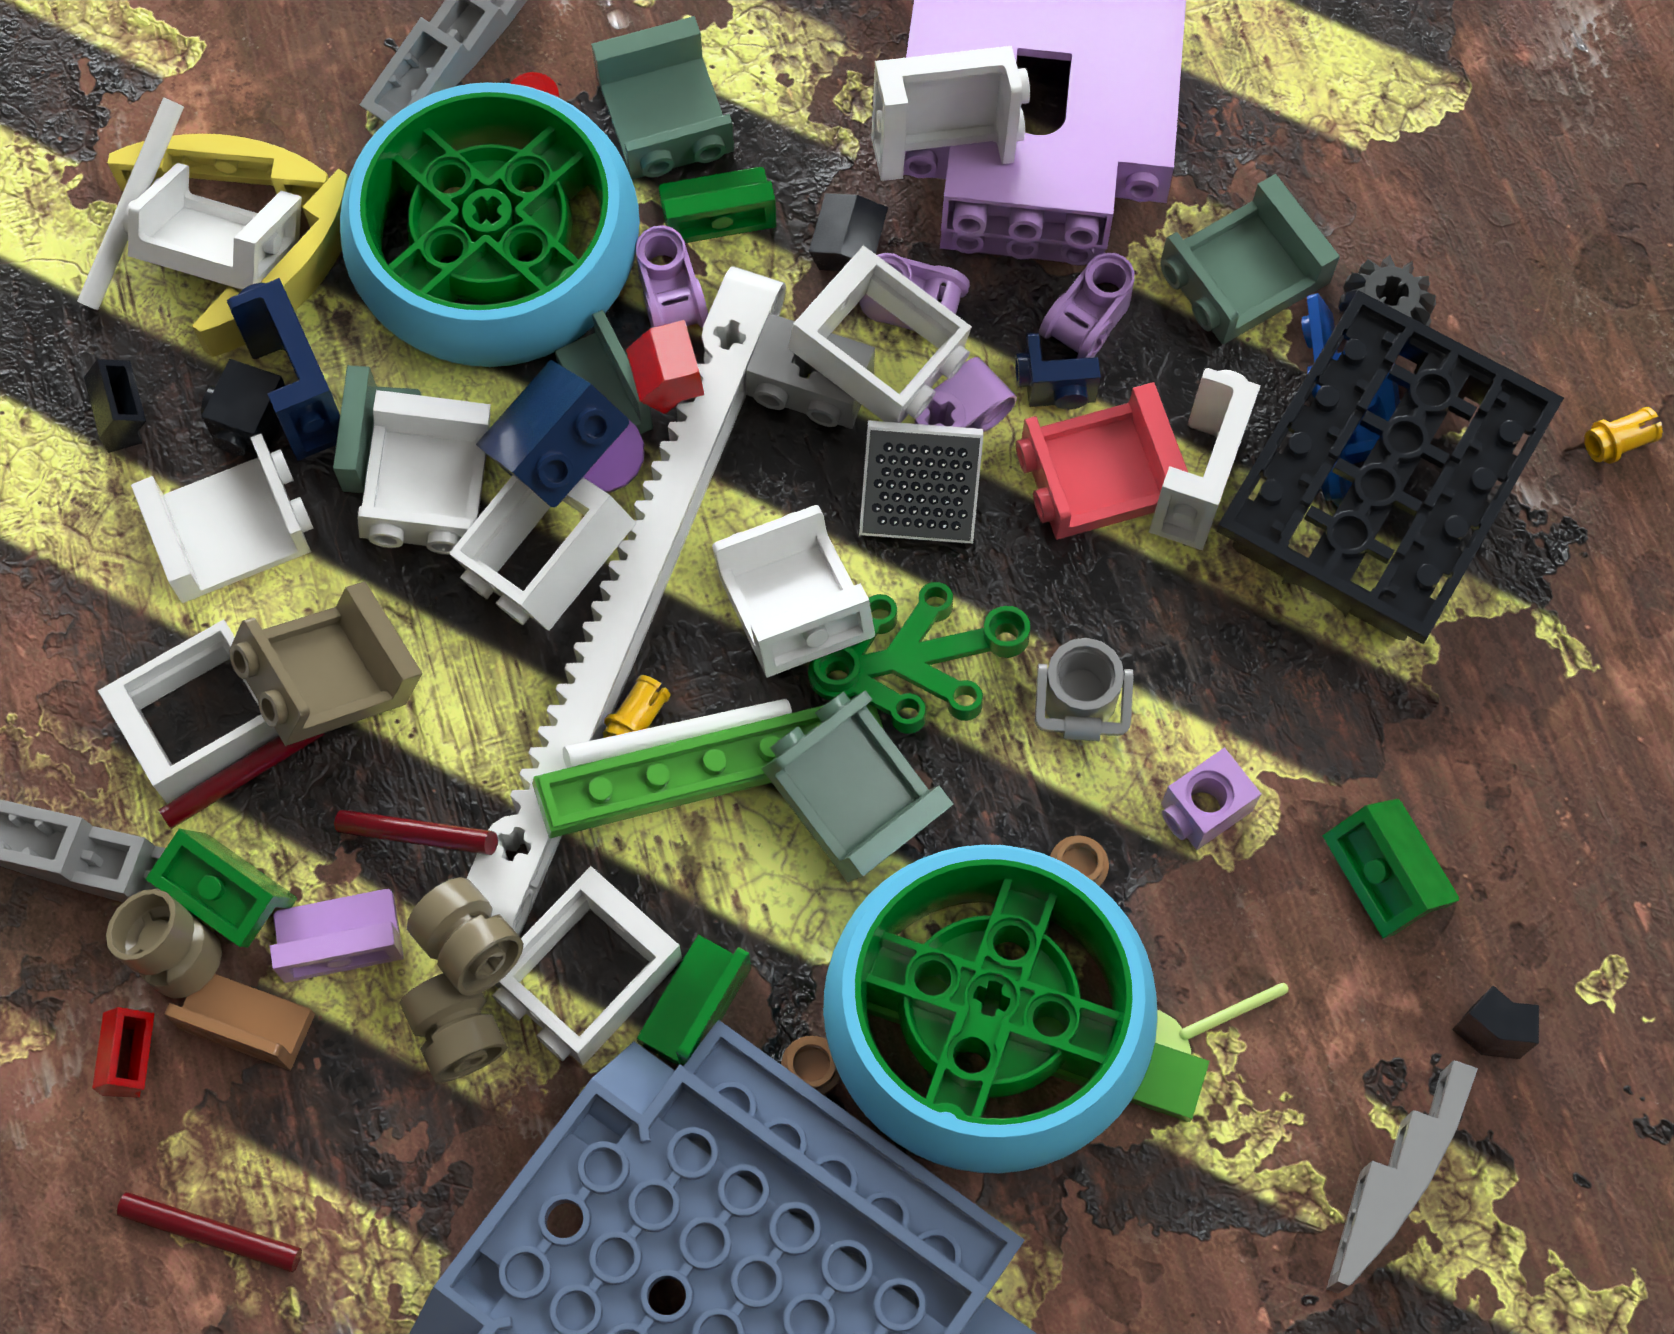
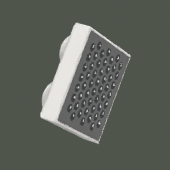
(921, 481)

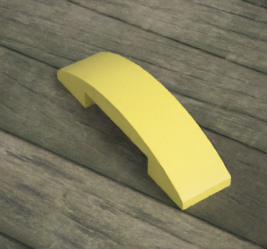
(228, 160)
(298, 270)

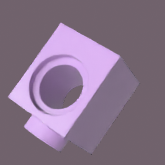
(1220, 778)

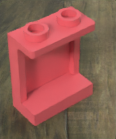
(1100, 463)

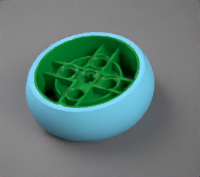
(492, 147)
(1097, 1041)

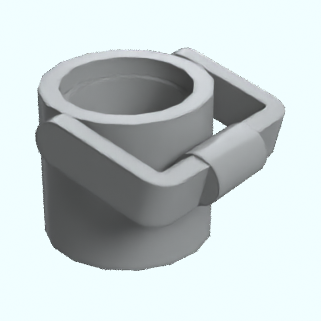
(1083, 691)

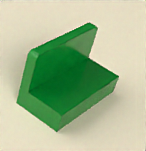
(719, 204)
(1390, 866)
(218, 886)
(694, 1000)

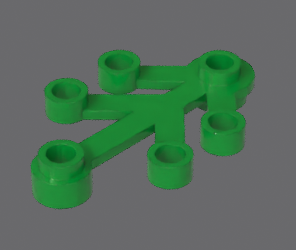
(911, 658)

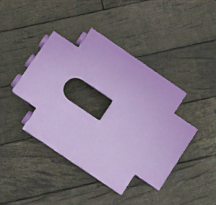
(1114, 133)

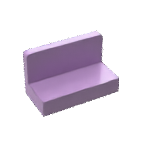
(336, 936)

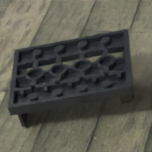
(1457, 502)

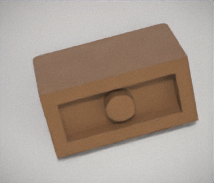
(244, 1020)

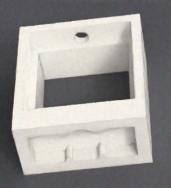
(888, 287)
(566, 573)
(162, 676)
(628, 921)

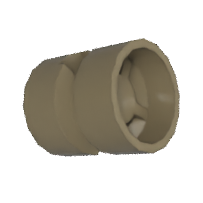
(458, 931)
(164, 943)
(455, 1029)

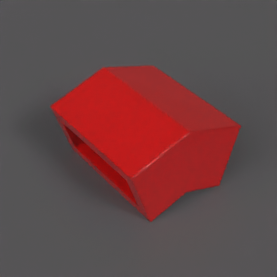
(665, 367)
(105, 1072)

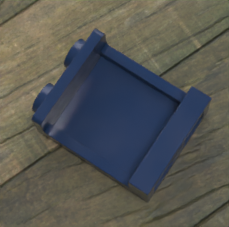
(307, 405)
(553, 433)

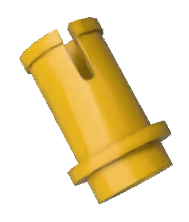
(1610, 439)
(638, 708)

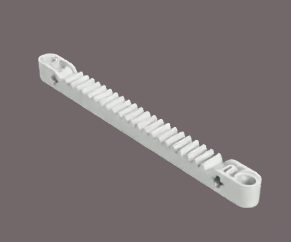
(634, 586)

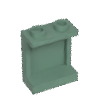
(1250, 262)
(852, 786)

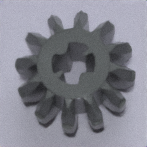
(1391, 286)

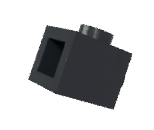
(241, 408)

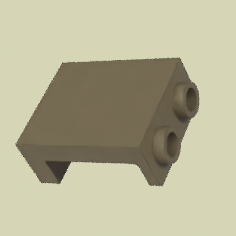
(326, 666)

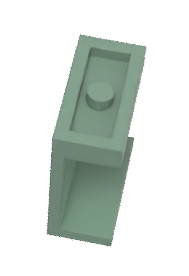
(662, 98)

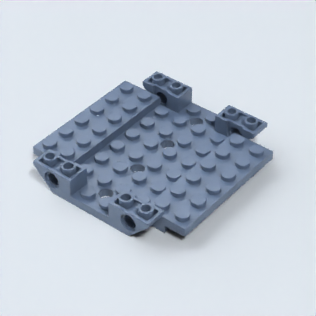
(743, 1194)

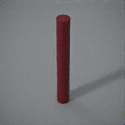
(230, 779)
(416, 832)
(209, 1232)

